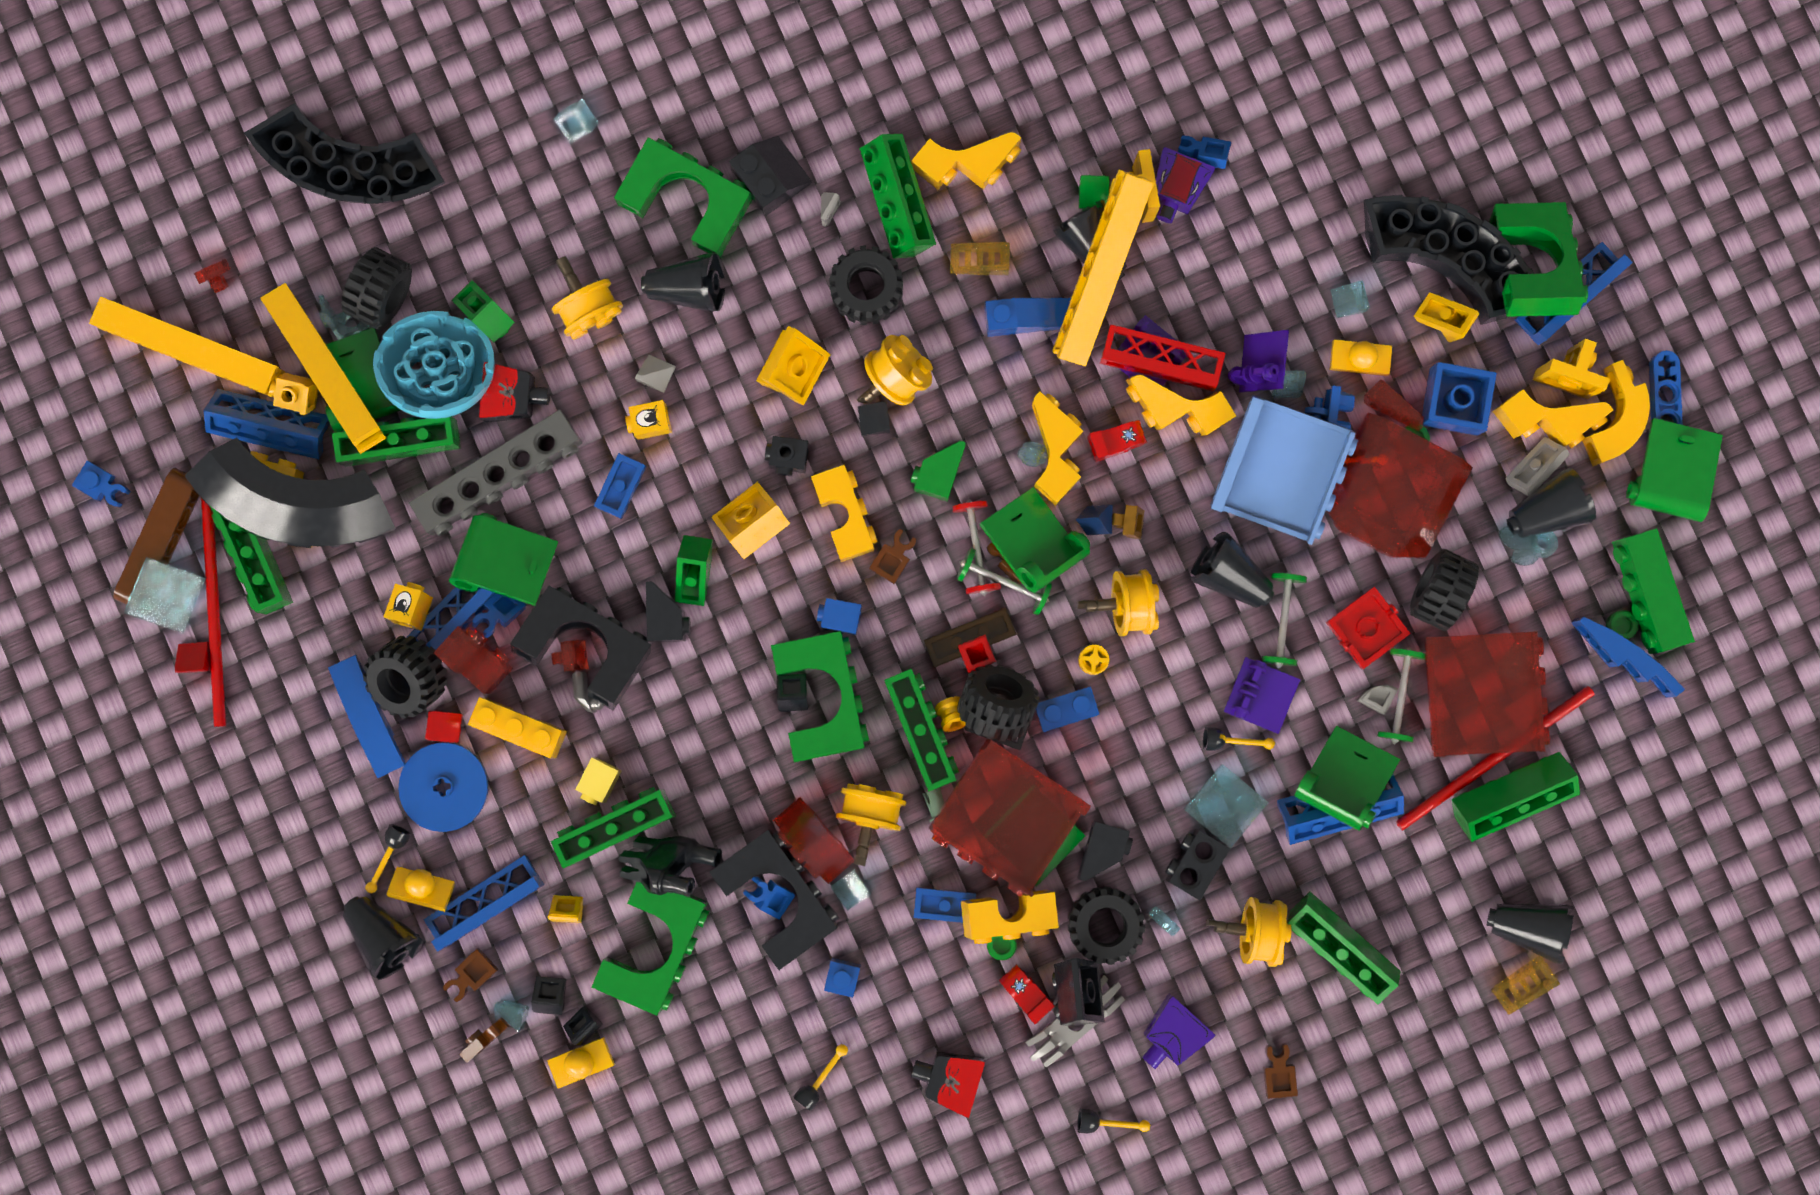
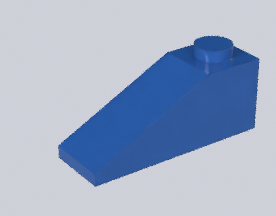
(1024, 315)

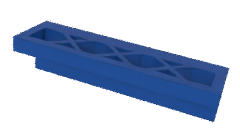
(1605, 277)
(263, 427)
(462, 618)
(1315, 823)
(483, 914)

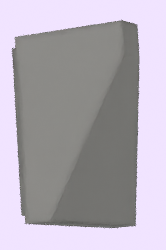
(829, 204)
(655, 373)

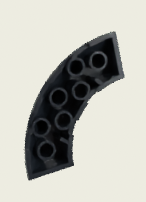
(344, 168)
(1447, 241)
(289, 507)

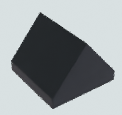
(582, 1026)

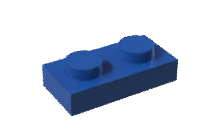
(620, 486)
(1066, 709)
(940, 904)

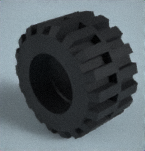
(861, 261)
(376, 288)
(1444, 589)
(405, 676)
(998, 702)
(1132, 925)

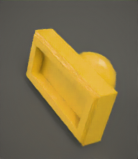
(1360, 357)
(421, 888)
(581, 1062)

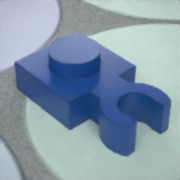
(1209, 150)
(97, 483)
(499, 610)
(770, 897)

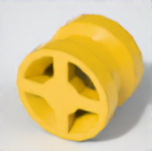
(1099, 655)
(949, 714)

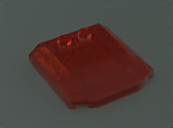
(1396, 489)

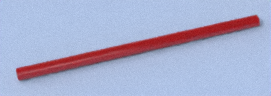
(213, 613)
(1487, 763)

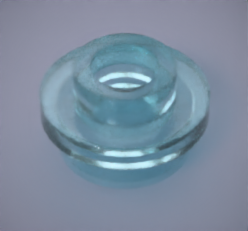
(1032, 454)

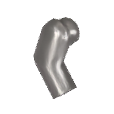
(580, 691)

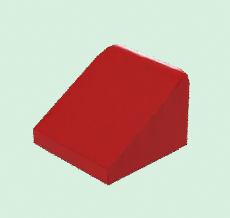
(976, 653)
(192, 657)
(443, 726)

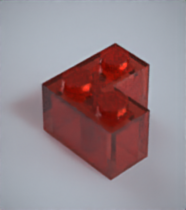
(469, 655)
(812, 841)

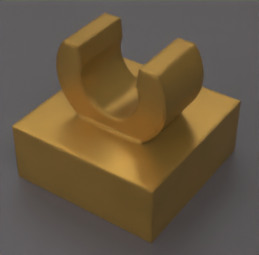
(1130, 521)

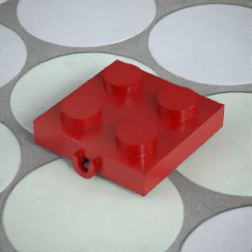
(1368, 627)

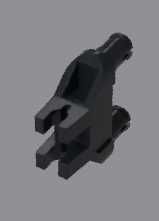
(664, 862)

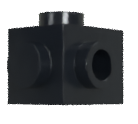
(787, 455)

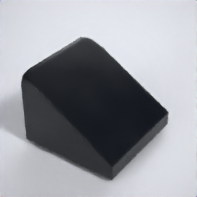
(874, 419)
(792, 693)
(548, 995)

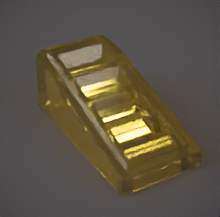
(990, 269)
(1531, 993)

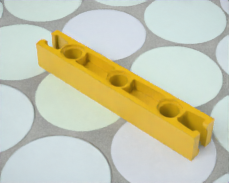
(1102, 267)
(184, 346)
(323, 368)

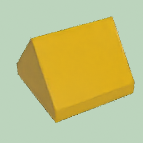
(566, 909)

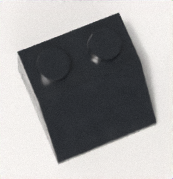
(769, 173)
(1078, 992)

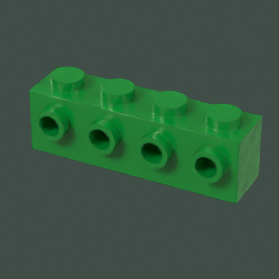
(897, 195)
(402, 440)
(254, 567)
(1652, 591)
(920, 730)
(1515, 796)
(612, 828)
(1343, 948)

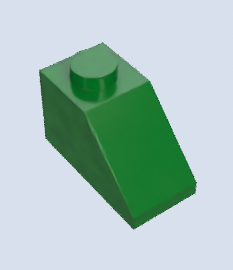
(483, 311)
(939, 472)
(693, 570)

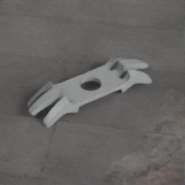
(1063, 1035)

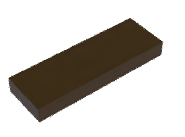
(944, 648)

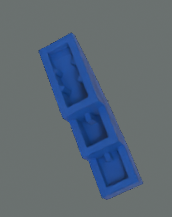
(1618, 650)
(366, 717)

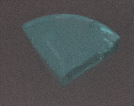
(1164, 921)

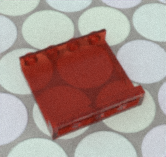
(1486, 694)
(1007, 818)

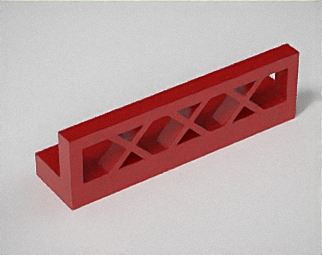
(1160, 369)

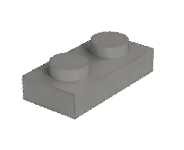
(1537, 466)

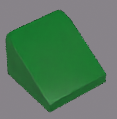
(1092, 189)

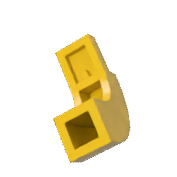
(1629, 418)

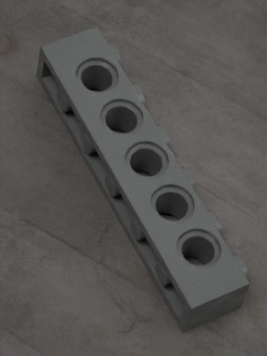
(428, 505)

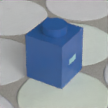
(839, 616)
(842, 977)

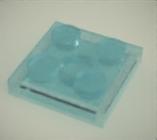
(164, 595)
(1225, 806)

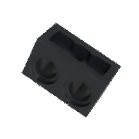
(1203, 868)

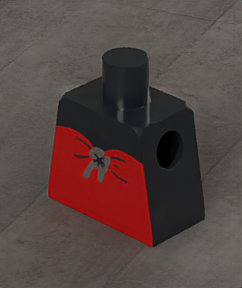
(511, 395)
(951, 1080)

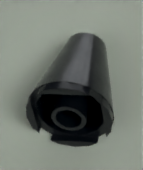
(1080, 231)
(687, 283)
(1553, 507)
(1232, 572)
(1535, 927)
(380, 937)

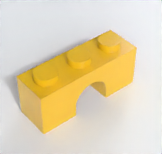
(836, 487)
(517, 728)
(1034, 915)

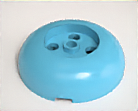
(427, 340)

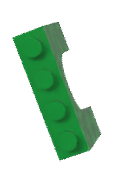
(660, 165)
(1549, 229)
(826, 654)
(652, 988)

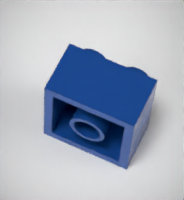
(1458, 398)

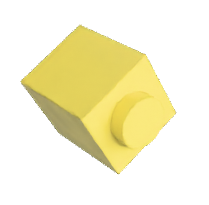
(598, 781)

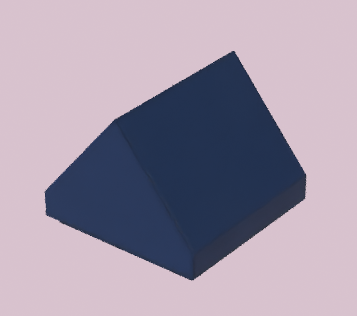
(1096, 519)

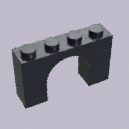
(558, 613)
(812, 919)

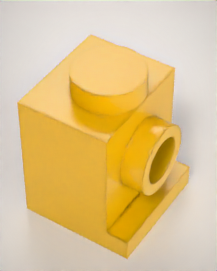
(302, 390)

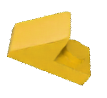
(1446, 316)

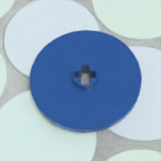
(422, 775)

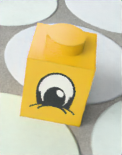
(648, 420)
(408, 606)

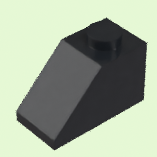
(664, 617)
(1103, 849)

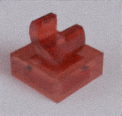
(214, 274)
(572, 656)

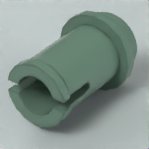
(934, 801)

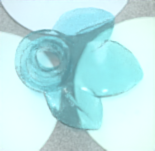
(1527, 549)

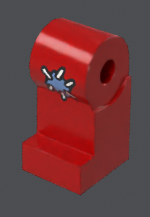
(1116, 440)
(1026, 994)

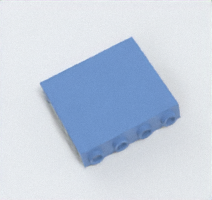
(1284, 469)

